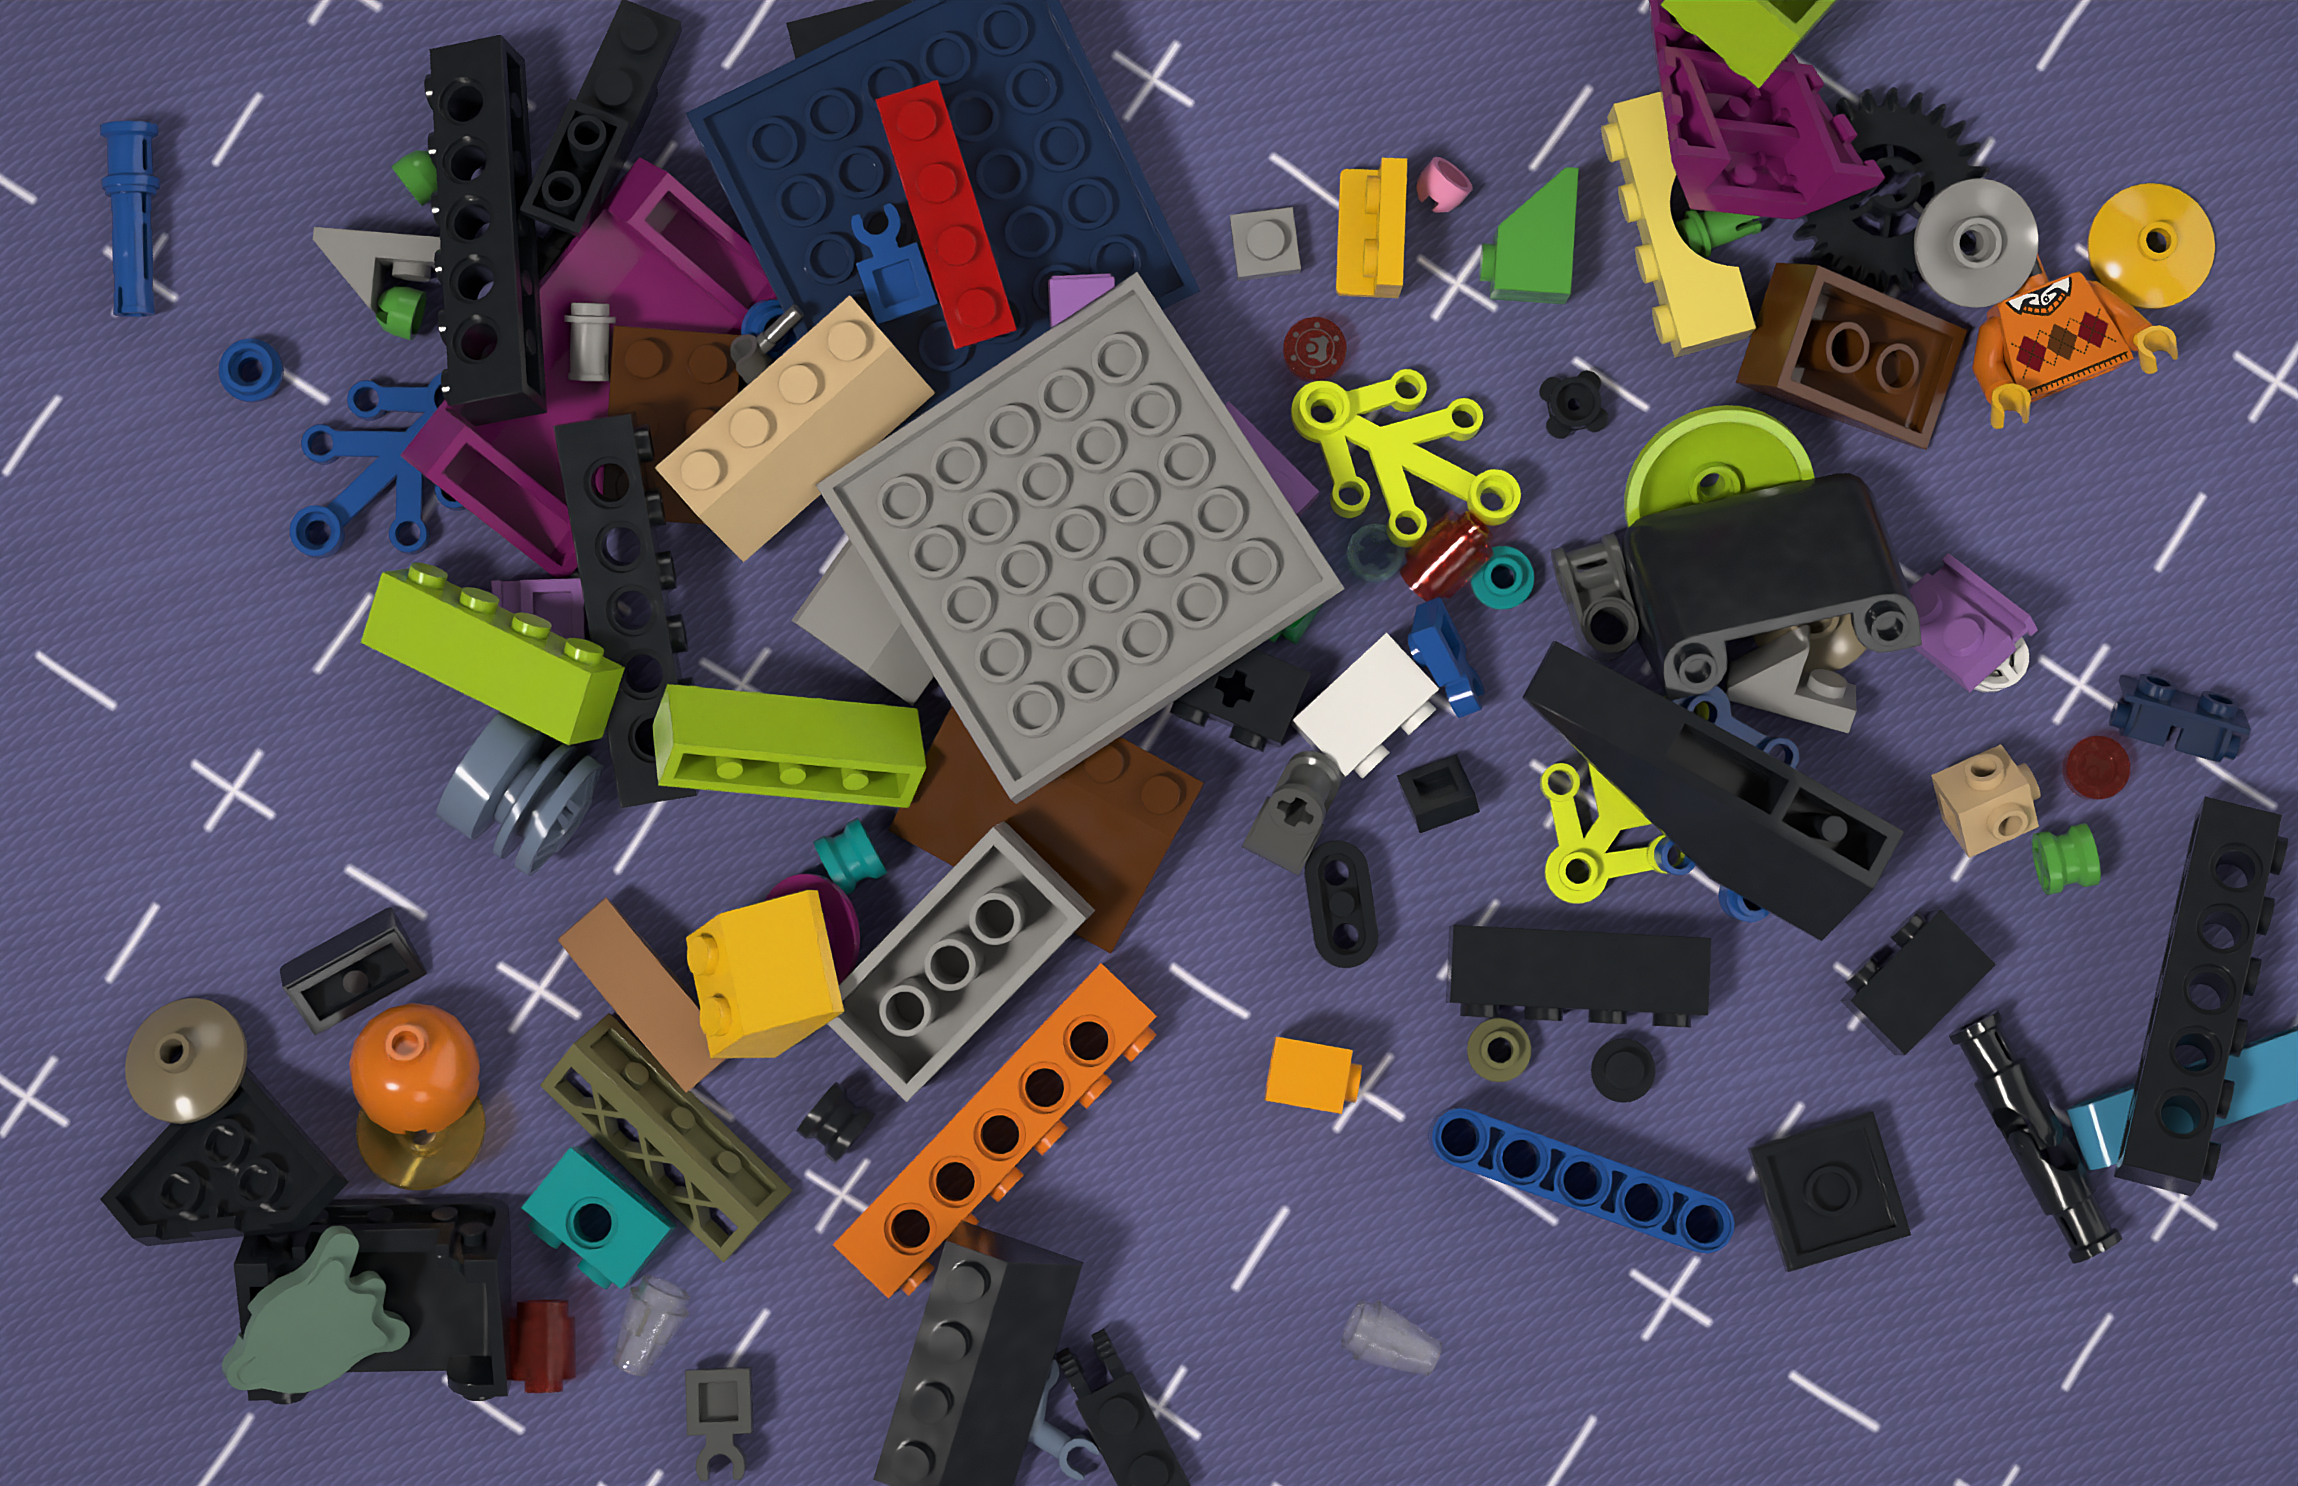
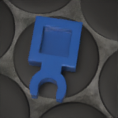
(894, 275)
(1441, 649)

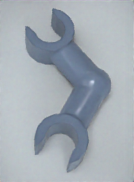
(1054, 1440)

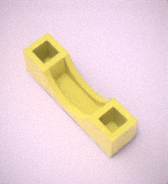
(1698, 299)

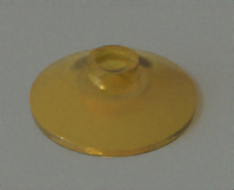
(425, 1166)

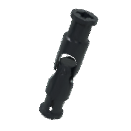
(2014, 1092)

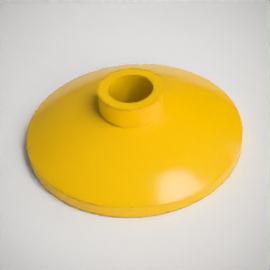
(2129, 267)

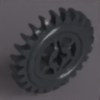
(1940, 165)

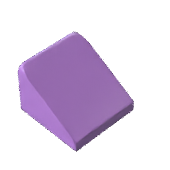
(1073, 292)

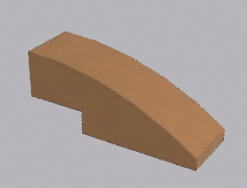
(641, 991)

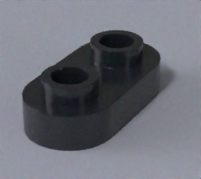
(1341, 904)

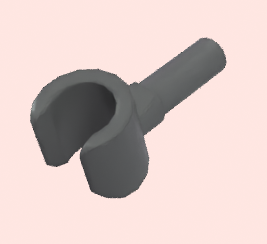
(751, 352)

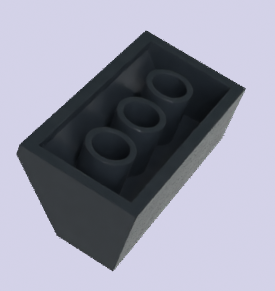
(978, 1362)

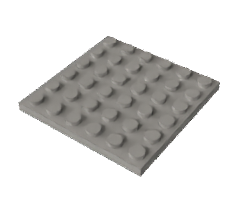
(1078, 538)

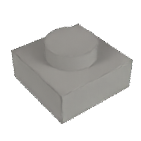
(1265, 244)

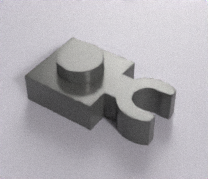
(719, 1407)

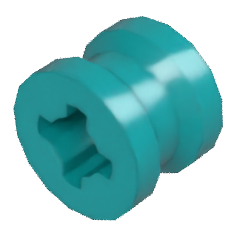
(850, 856)

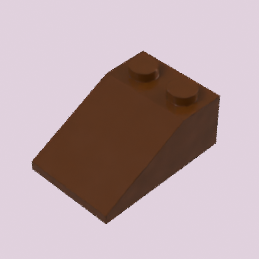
(1851, 354)

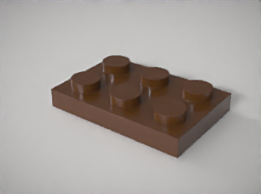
(675, 387)

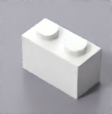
(1367, 707)

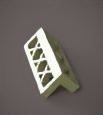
(672, 1130)

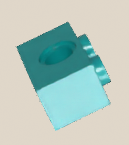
(635, 1229)

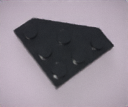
(226, 1176)

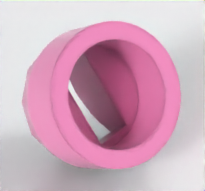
(1443, 184)

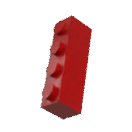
(946, 214)

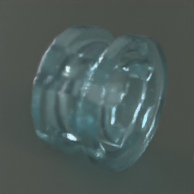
(1370, 573)

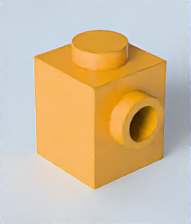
(1311, 1075)

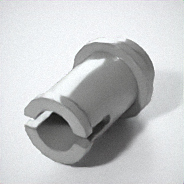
(589, 341)

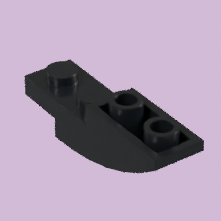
(603, 120)

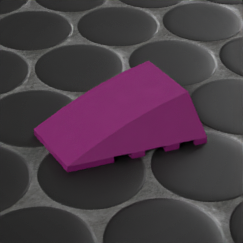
(1750, 146)

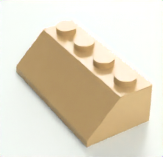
(794, 428)

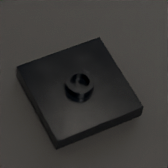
(1829, 1191)

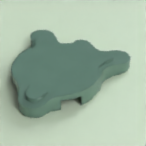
(314, 1323)

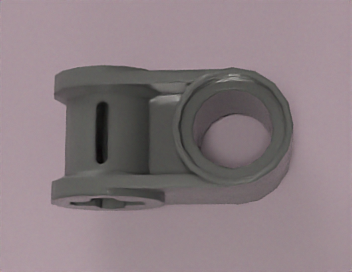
(1596, 593)
(1295, 811)

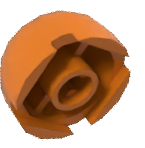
(414, 1068)

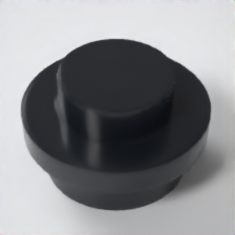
(1623, 1070)

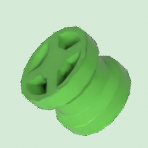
(2066, 859)

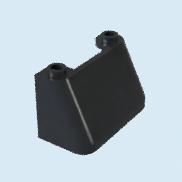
(1762, 568)
(441, 1272)

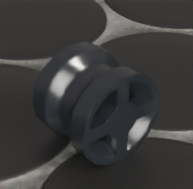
(836, 1122)

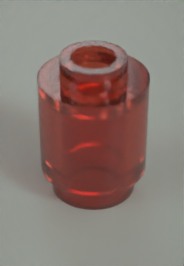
(1447, 556)
(543, 1345)

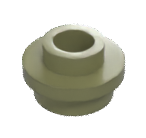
(1478, 1045)

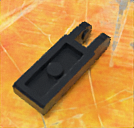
(1122, 1421)

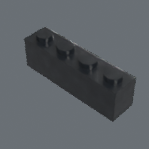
(1578, 971)

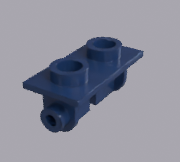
(2204, 720)

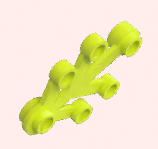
(1396, 449)
(1614, 814)

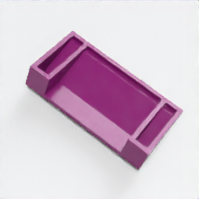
(659, 267)

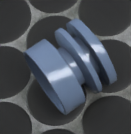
(527, 795)

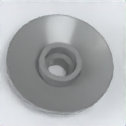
(2003, 248)

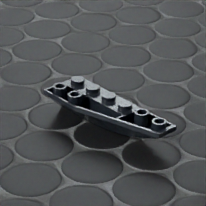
(1717, 796)

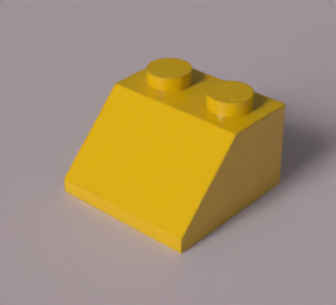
(764, 976)

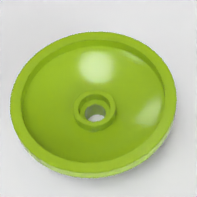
(1736, 442)

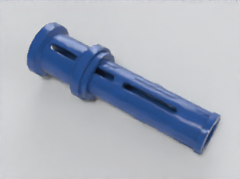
(131, 187)

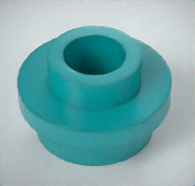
(1507, 598)

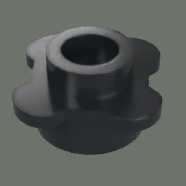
(1586, 391)

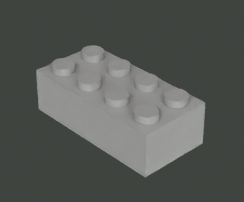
(956, 959)

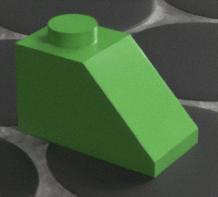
(1535, 246)

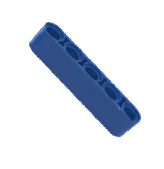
(1611, 1187)

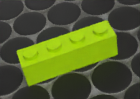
(493, 653)
(788, 746)

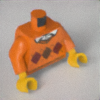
(2057, 339)

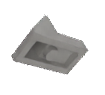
(366, 255)
(1776, 682)

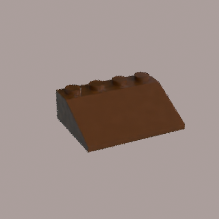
(1095, 824)

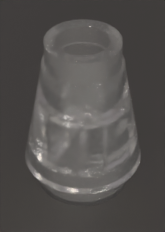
(649, 1323)
(1389, 1340)

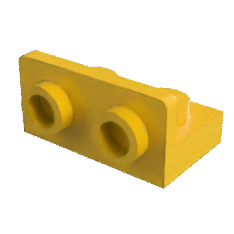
(1372, 230)

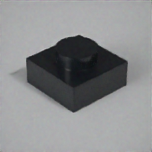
(1438, 793)

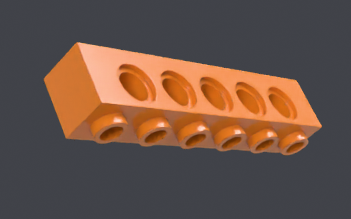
(872, 1240)

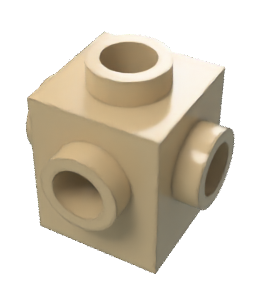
(1987, 800)

